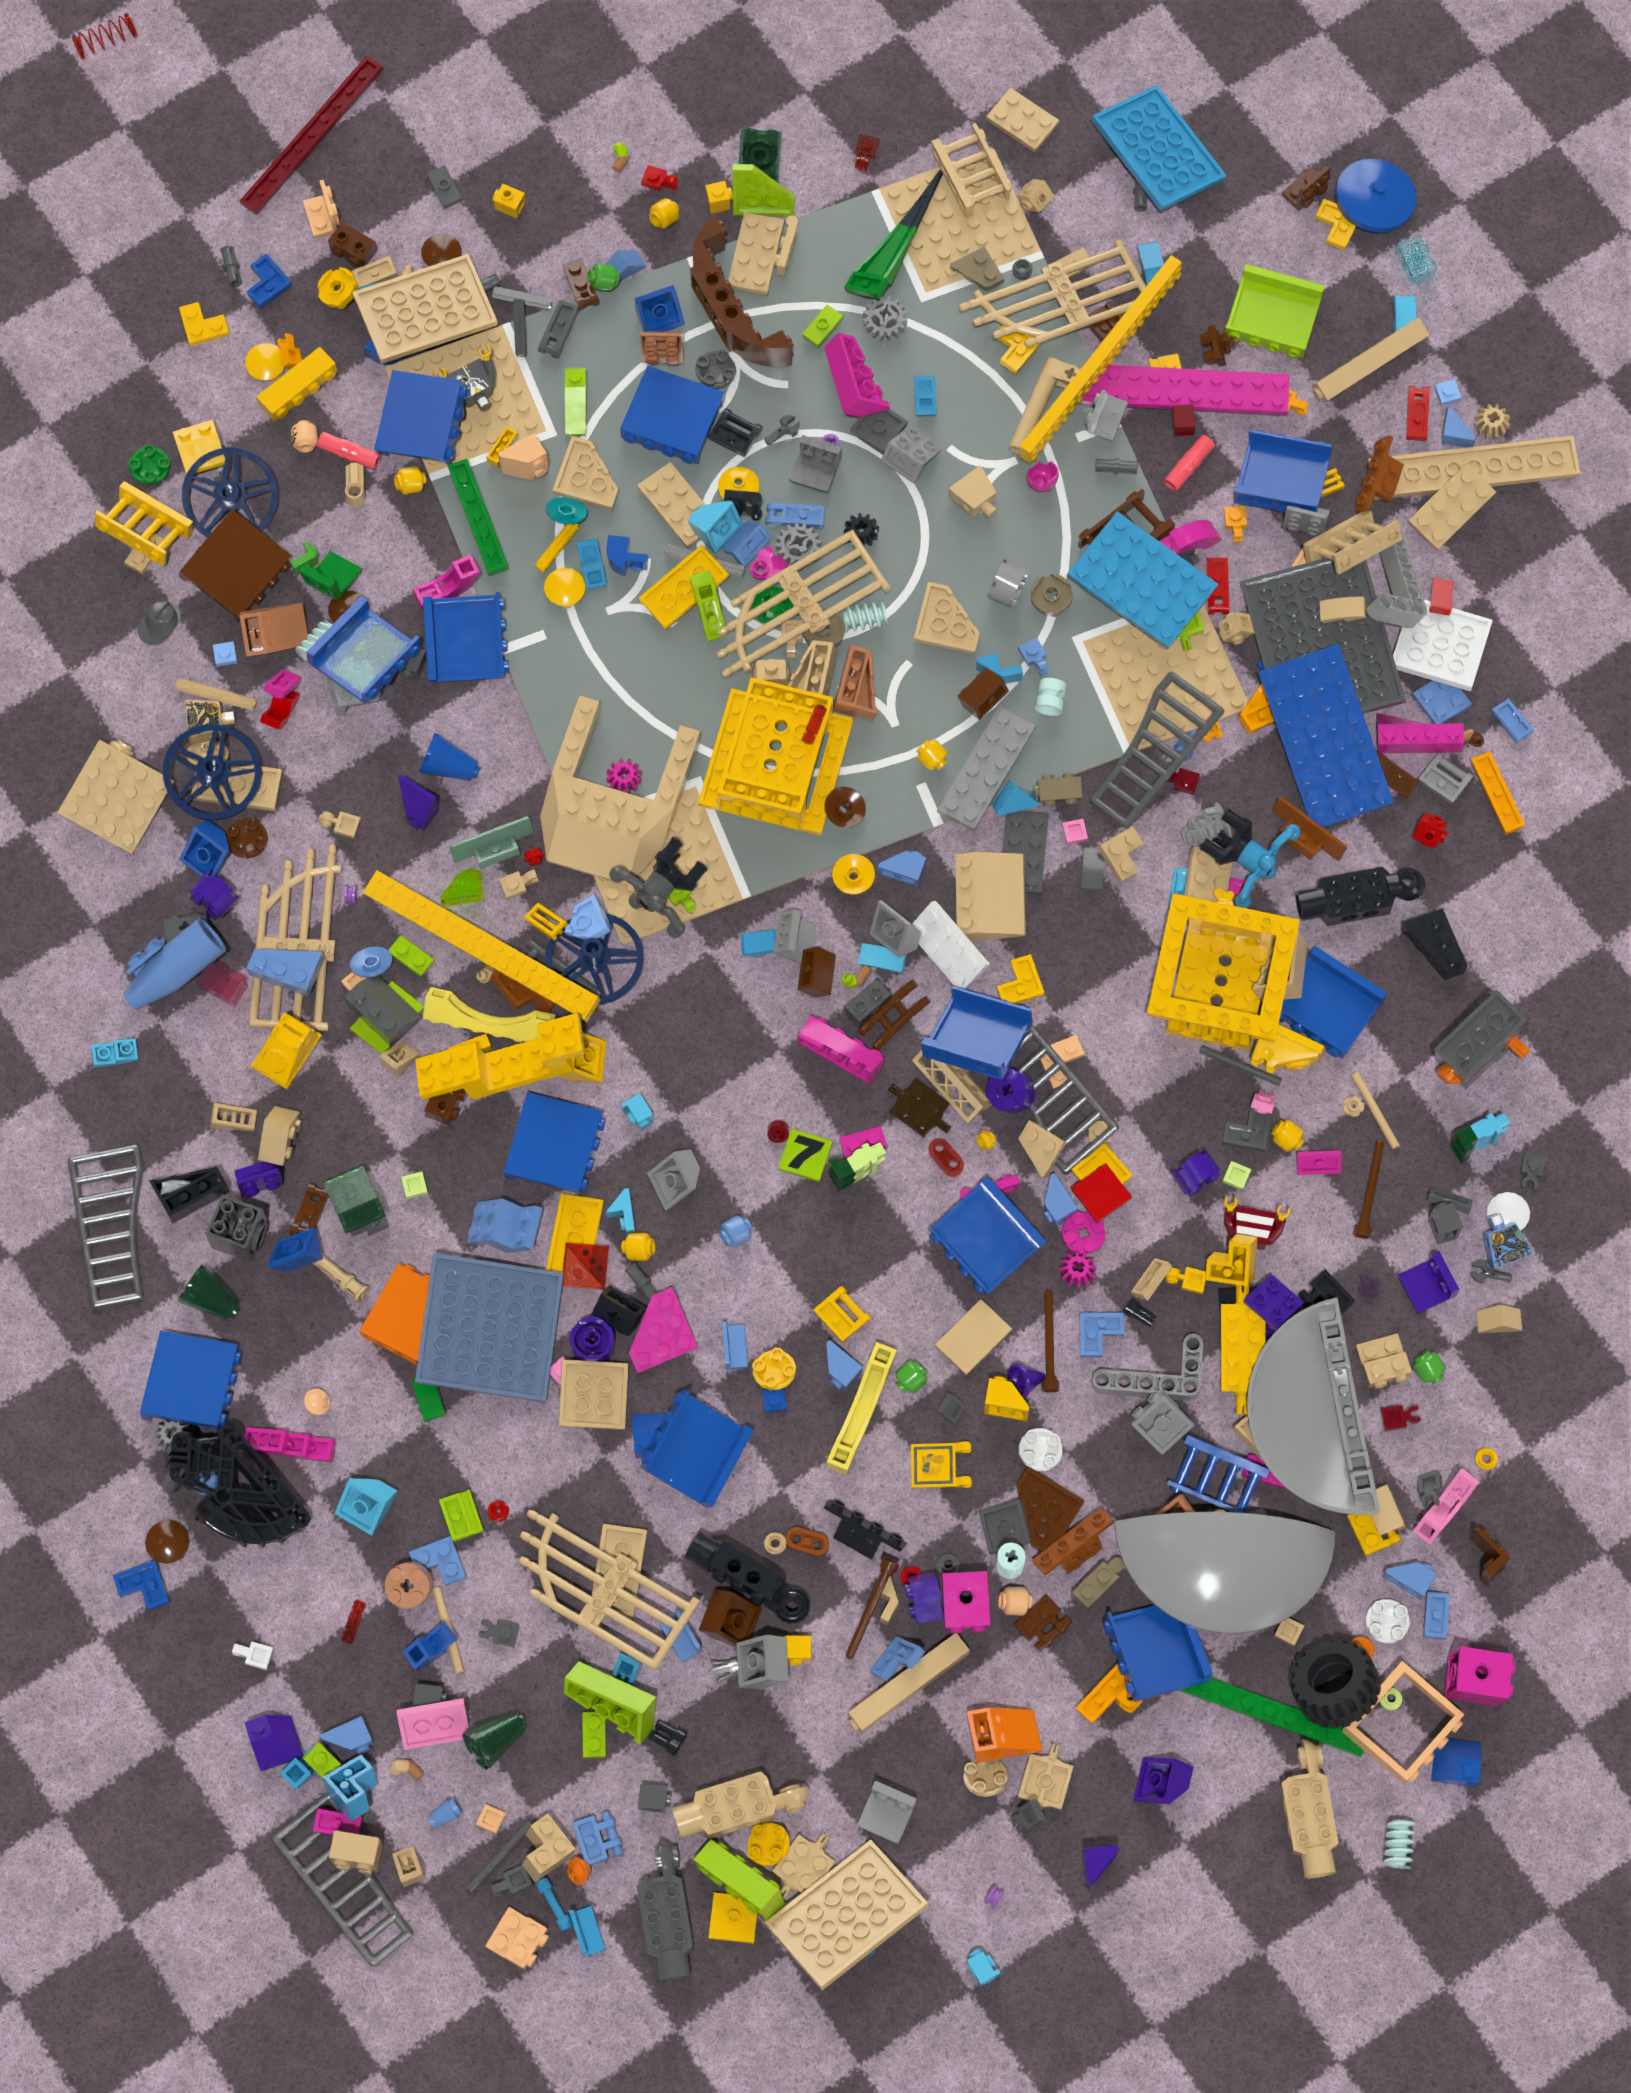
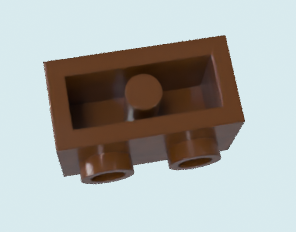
(352, 245)
(983, 693)
(816, 972)
(445, 1106)

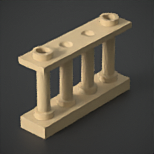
(957, 184)
(1347, 532)

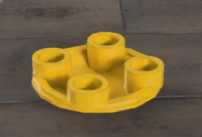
(264, 362)
(564, 587)
(774, 1369)
(768, 1844)

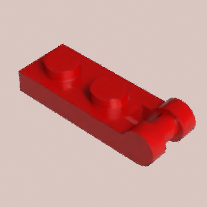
(1417, 413)
(1218, 571)

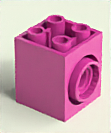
(960, 1615)
(1479, 1676)

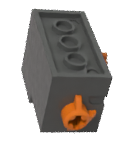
(1481, 1041)

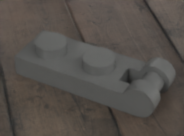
(558, 328)

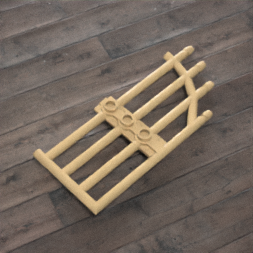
(1065, 294)
(801, 598)
(303, 943)
(606, 1593)

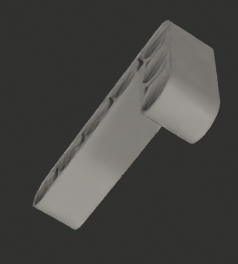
(1407, 603)
(1157, 1380)

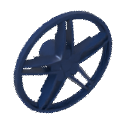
(229, 493)
(211, 772)
(596, 956)

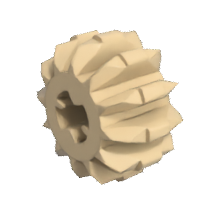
(1498, 416)

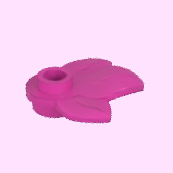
(769, 563)

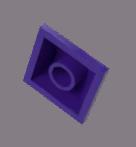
(418, 804)
(273, 1740)
(1162, 1780)

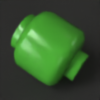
(603, 277)
(1429, 1367)
(911, 1377)

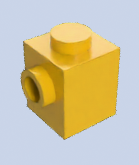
(718, 197)
(509, 200)
(798, 1649)

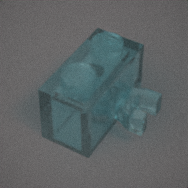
(1416, 260)

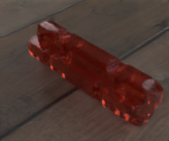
(814, 724)
(353, 1621)

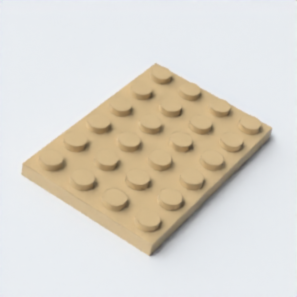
(425, 308)
(846, 1914)

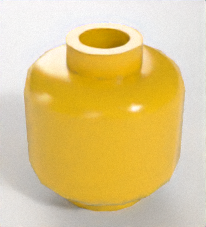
(664, 213)
(409, 480)
(932, 755)
(1287, 1135)
(638, 1246)

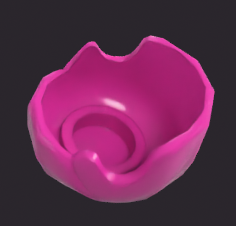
(1042, 476)

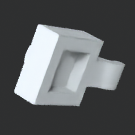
(256, 1656)

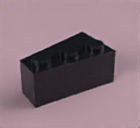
(1437, 942)
(189, 1192)

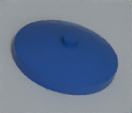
(1375, 195)

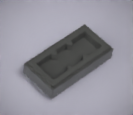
(444, 187)
(1439, 1196)

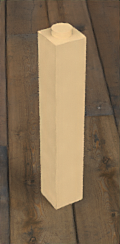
(1370, 360)
(908, 1684)

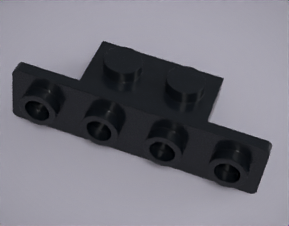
(860, 1533)

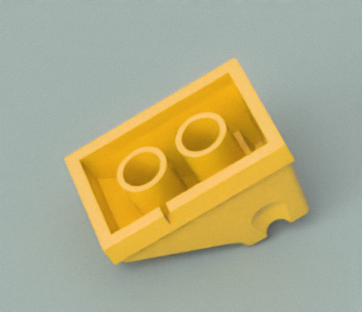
(286, 1051)
(1288, 1051)

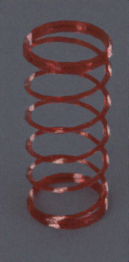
(127, 21)

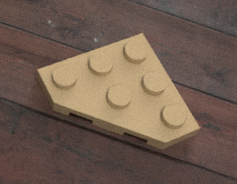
(585, 476)
(945, 622)

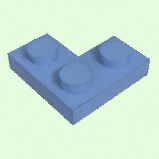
(1095, 1326)
(441, 1554)
(897, 1653)

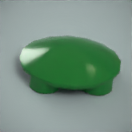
(149, 465)
(774, 611)

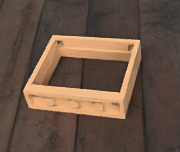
(1440, 1740)

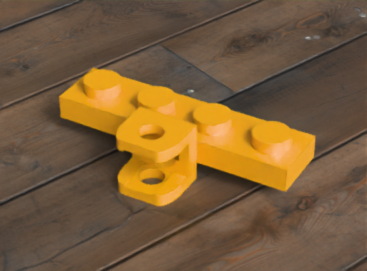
(1108, 1690)

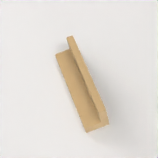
(961, 1080)

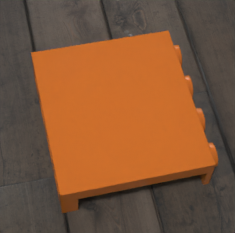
(399, 1314)

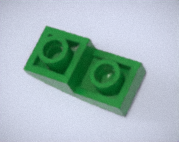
(429, 1401)

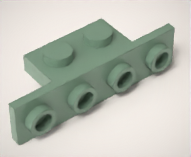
(494, 844)

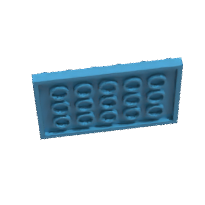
(1158, 148)
(1142, 580)

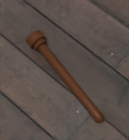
(1363, 1229)
(1050, 1383)
(887, 1569)

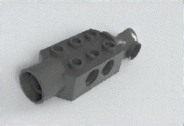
(666, 1917)

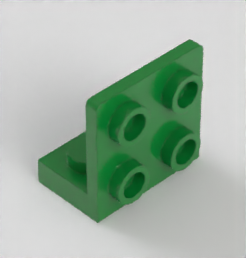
(331, 575)

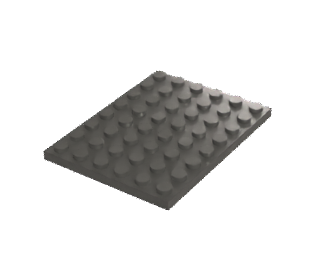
(1288, 626)

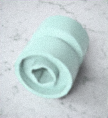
(1050, 697)

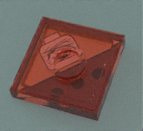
(585, 1266)

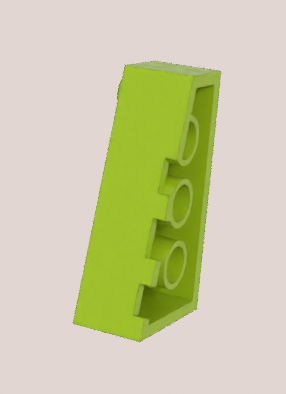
(612, 1700)
(740, 1880)

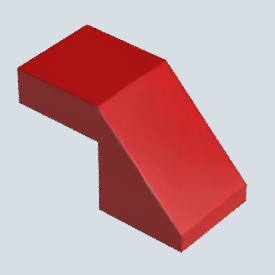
(280, 710)

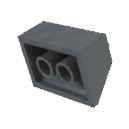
(382, 1009)

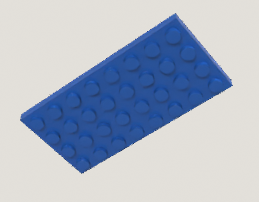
(1326, 737)

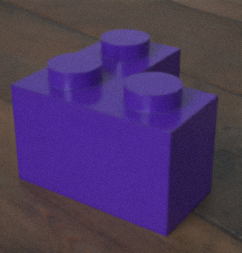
(925, 1597)

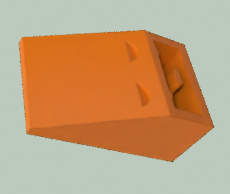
(1002, 1733)

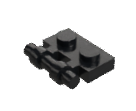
(1327, 1288)

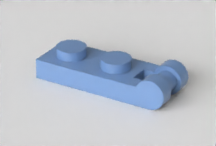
(810, 514)

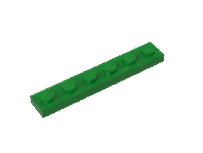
(477, 517)

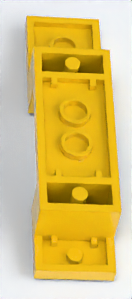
(505, 1068)

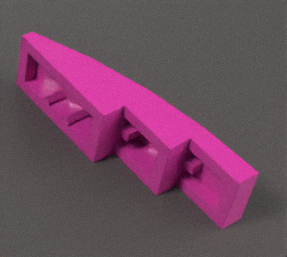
(290, 1444)

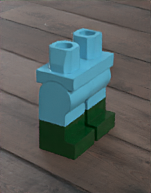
(1479, 1135)

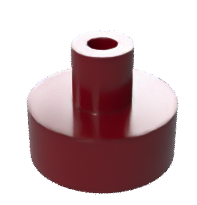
(778, 1131)

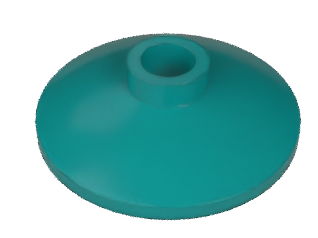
(566, 510)

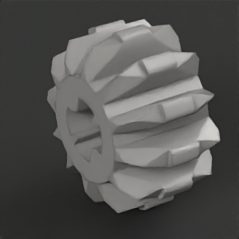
(169, 1427)

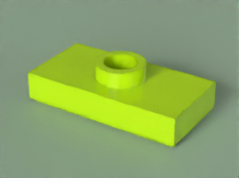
(822, 326)

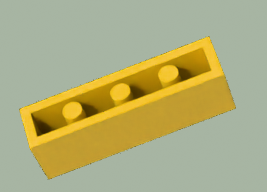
(297, 384)

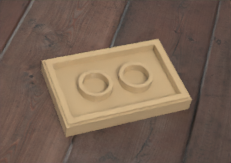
(973, 1337)

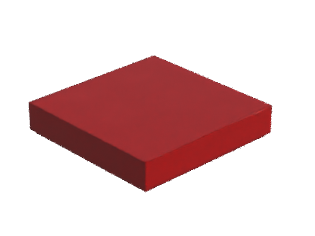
(1101, 1193)

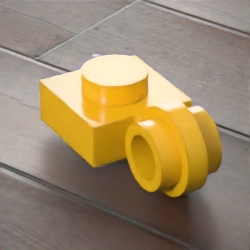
(1192, 1280)

